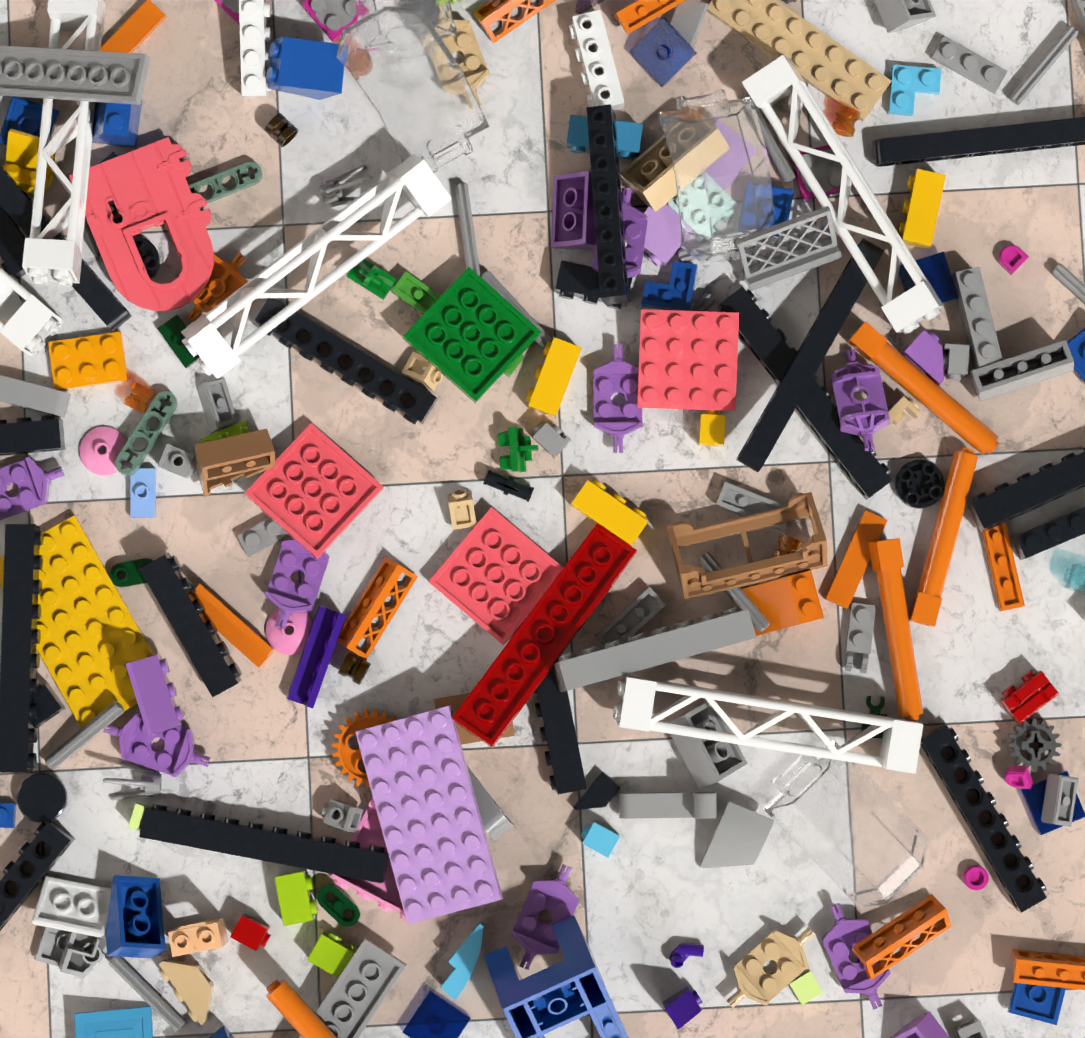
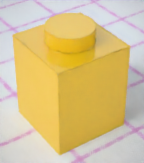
(712, 428)

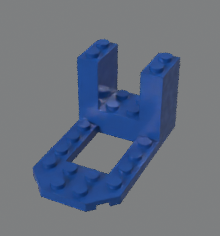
(555, 993)

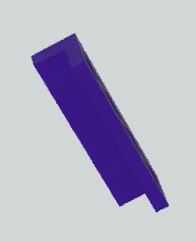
(315, 656)

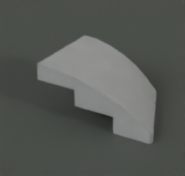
(737, 838)
(70, 951)

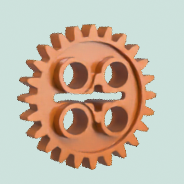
(350, 757)

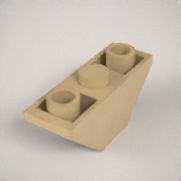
(191, 986)

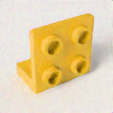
(22, 160)

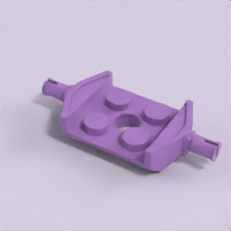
(635, 233)
(611, 379)
(857, 416)
(32, 485)
(290, 596)
(137, 747)
(529, 930)
(838, 943)

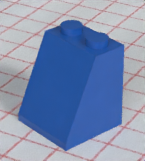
(305, 68)
(116, 124)

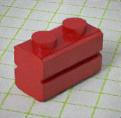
(1028, 696)

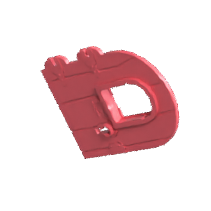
(150, 192)

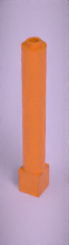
(876, 348)
(887, 562)
(936, 566)
(297, 1011)

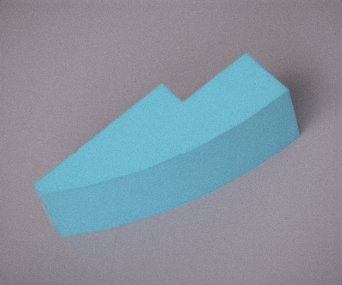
(464, 962)

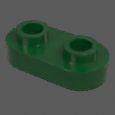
(133, 573)
(338, 905)

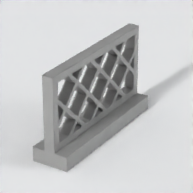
(791, 261)

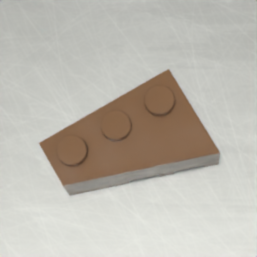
(233, 457)

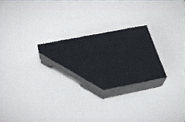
(598, 794)

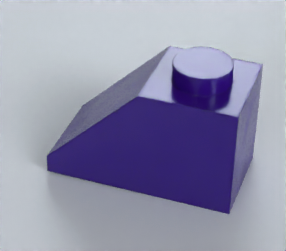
(683, 1006)

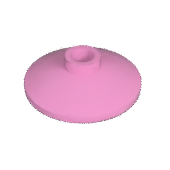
(89, 447)
(292, 643)

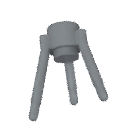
(333, 190)
(150, 782)

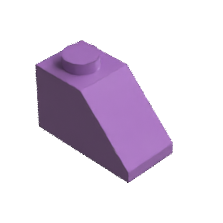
(927, 355)

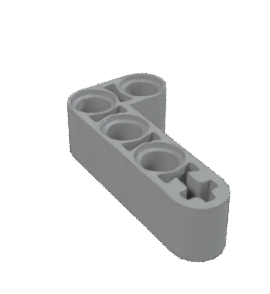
(33, 396)
(668, 805)
(493, 818)

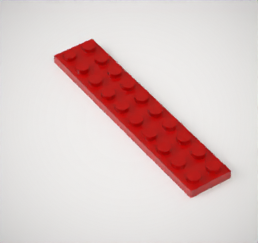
(544, 635)

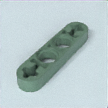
(216, 181)
(142, 431)

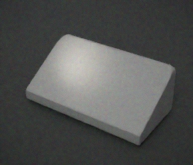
(688, 19)
(217, 404)
(1059, 800)

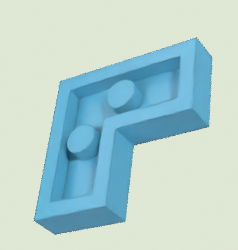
(907, 82)

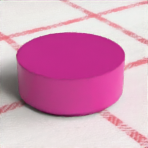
(975, 877)

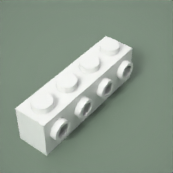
(253, 47)
(597, 60)

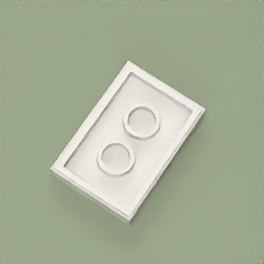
(73, 907)

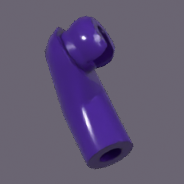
(683, 951)

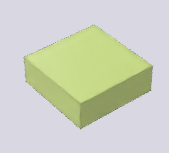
(137, 816)
(806, 987)

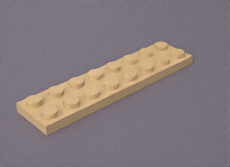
(815, 55)

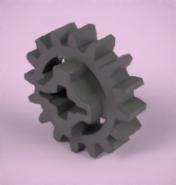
(1033, 734)

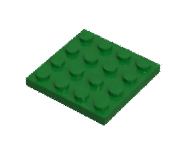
(472, 335)

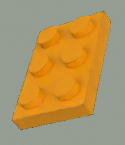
(88, 361)

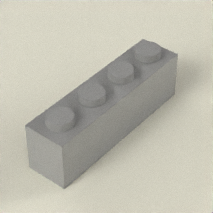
(976, 317)
(1022, 370)

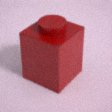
(251, 932)

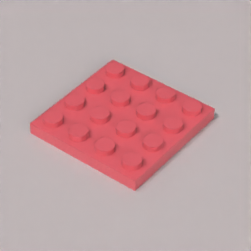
(688, 360)
(314, 491)
(496, 575)

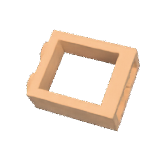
(199, 935)

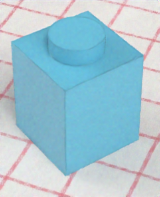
(599, 838)

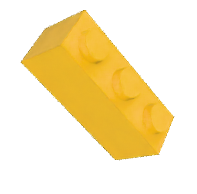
(921, 208)
(553, 377)
(610, 511)

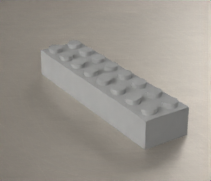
(660, 648)

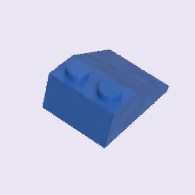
(135, 918)

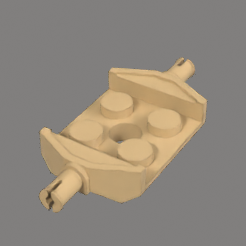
(474, 63)
(762, 986)

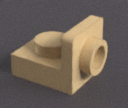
(422, 371)
(896, 411)
(461, 509)

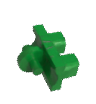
(372, 278)
(520, 449)

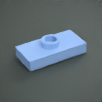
(143, 493)

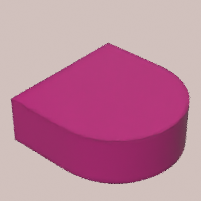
(1011, 258)
(1018, 777)

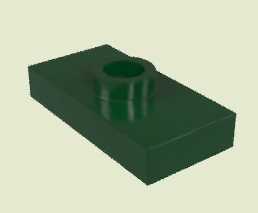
(172, 334)

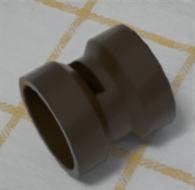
(281, 130)
(359, 670)

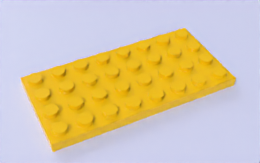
(84, 625)

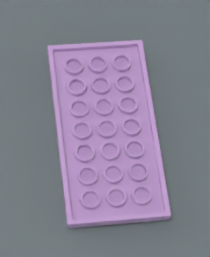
(429, 815)

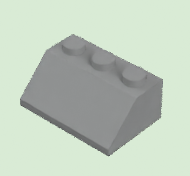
(902, 14)
(707, 759)

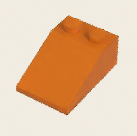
(786, 601)

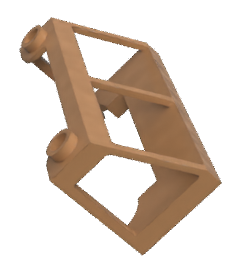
(697, 583)

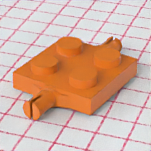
(223, 282)

